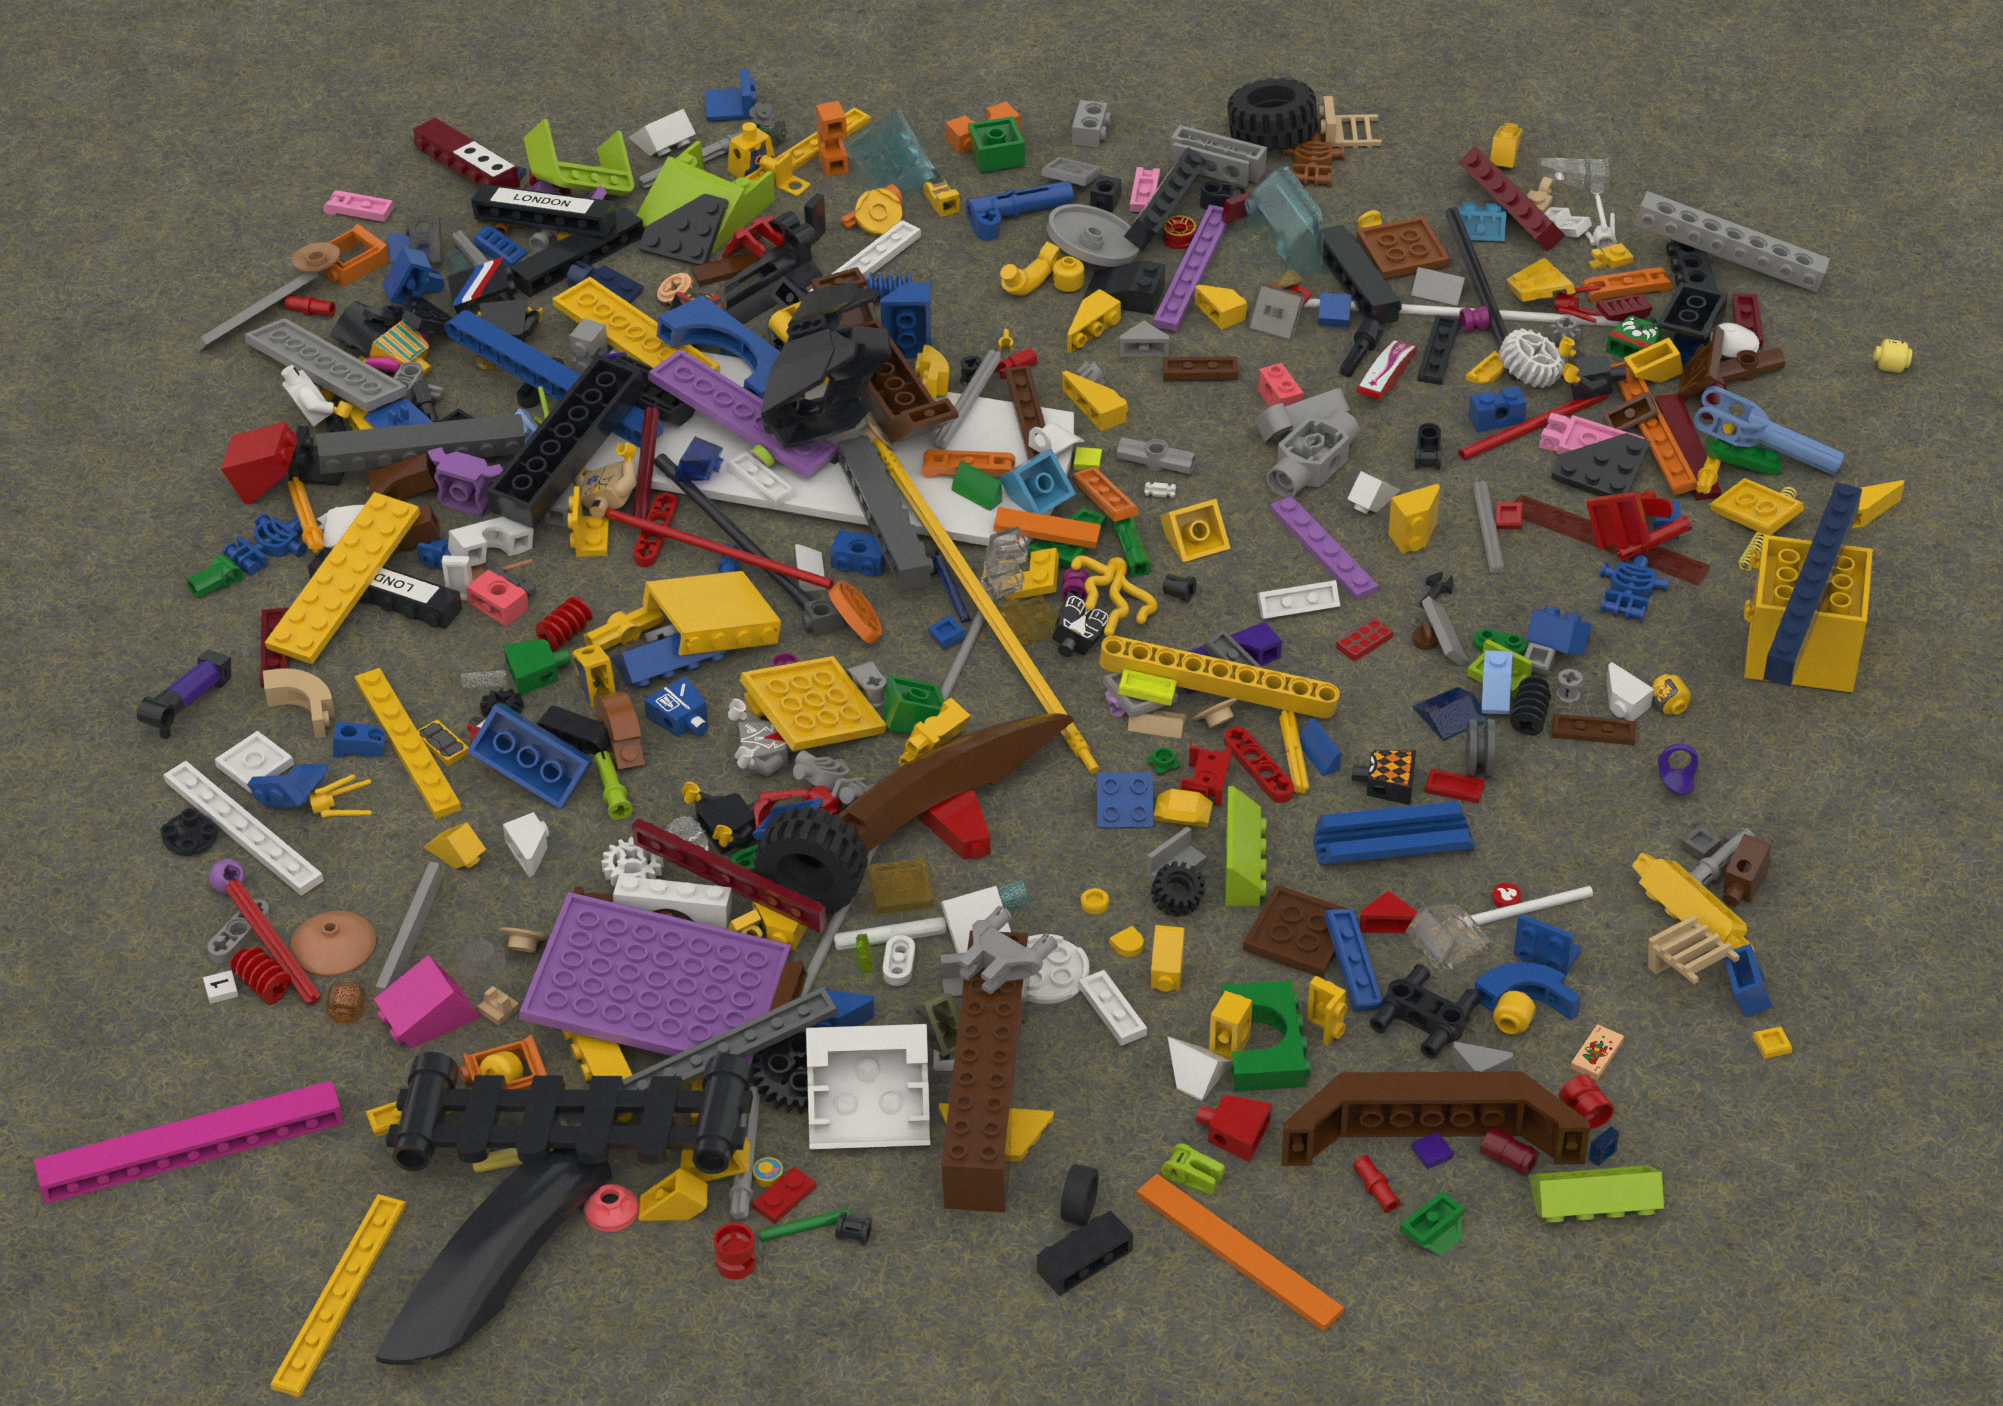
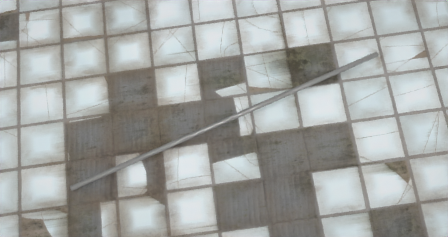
(839, 916)

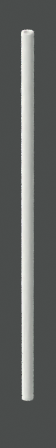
(1506, 315)

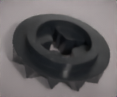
(512, 700)

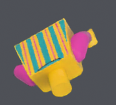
(397, 347)

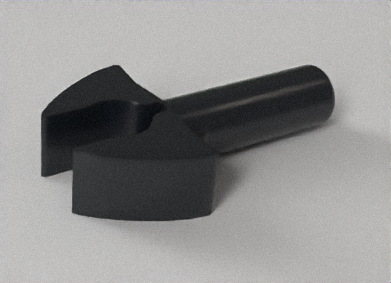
(1437, 589)

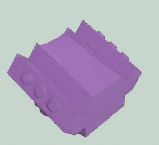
(463, 481)

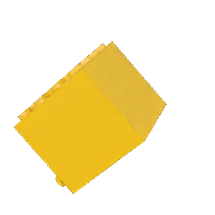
(1839, 631)

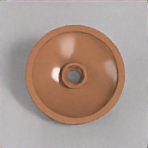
(333, 943)

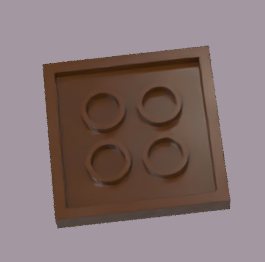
(1293, 931)

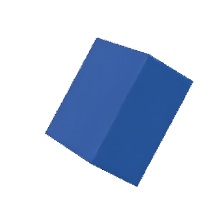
(1334, 310)

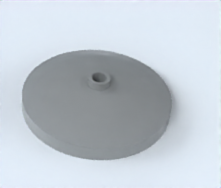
(1091, 235)

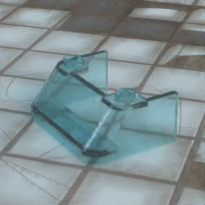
(1294, 216)

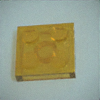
(901, 886)

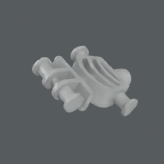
(831, 774)

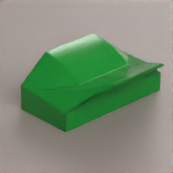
(1436, 1224)

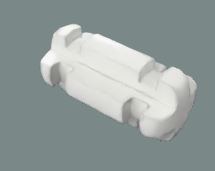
(1160, 490)

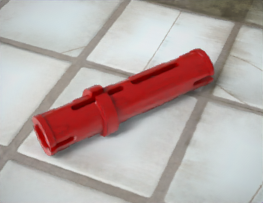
(1657, 536)

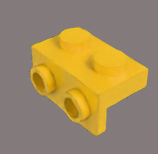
(1327, 1008)

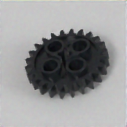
(772, 1081)

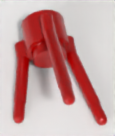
(1569, 304)

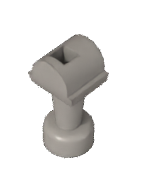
(540, 240)

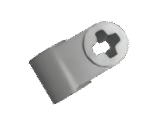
(869, 682)

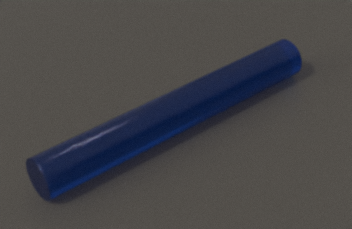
(951, 589)

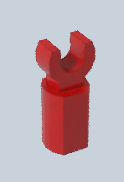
(1022, 358)

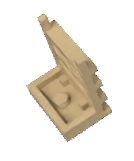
(1332, 126)
(1682, 944)

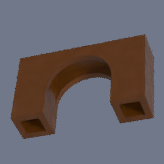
(402, 481)

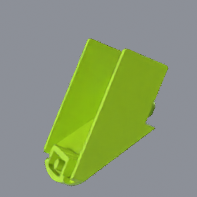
(684, 180)

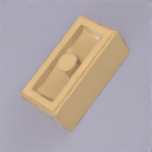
(1159, 723)

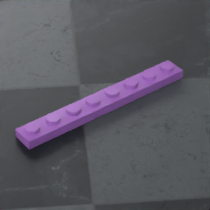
(1191, 270)

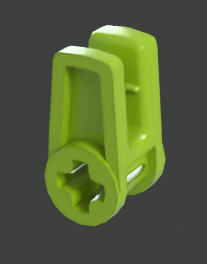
(1193, 1169)

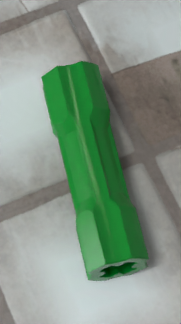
(1135, 554)

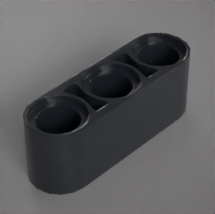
(576, 730)

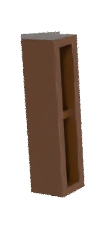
(789, 984)

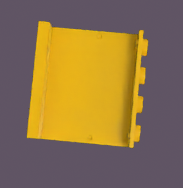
(714, 612)

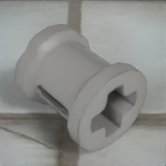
(1564, 681)

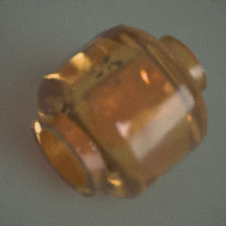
(345, 1001)

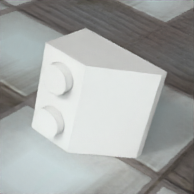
(664, 133)

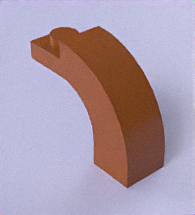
(623, 728)

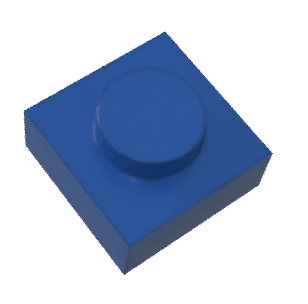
(946, 632)

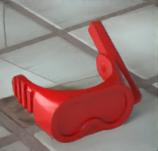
(769, 799)

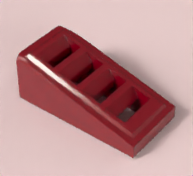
(1623, 307)

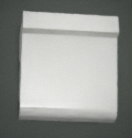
(868, 1086)

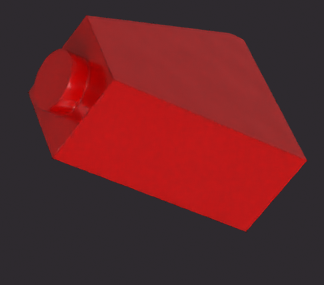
(960, 825)

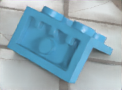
(1484, 222)

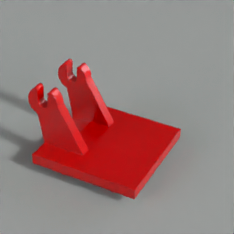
(750, 236)

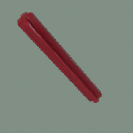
(646, 462)

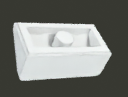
(810, 561)

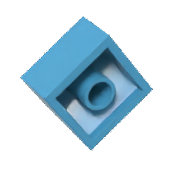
(1038, 483)

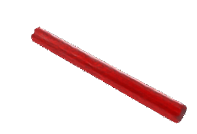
(272, 941)

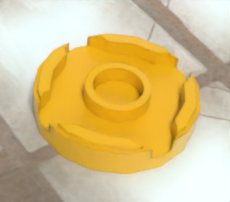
(878, 211)

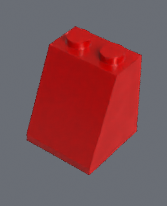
(258, 459)

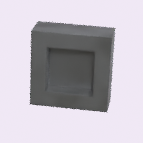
(1701, 843)

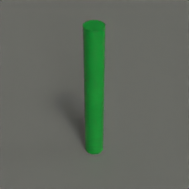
(800, 1225)

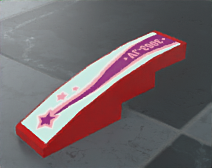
(1385, 369)

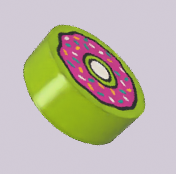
(762, 455)

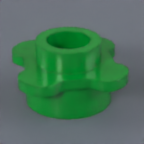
(1163, 760)

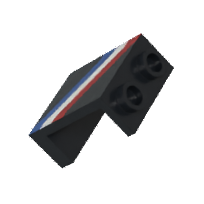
(481, 283)

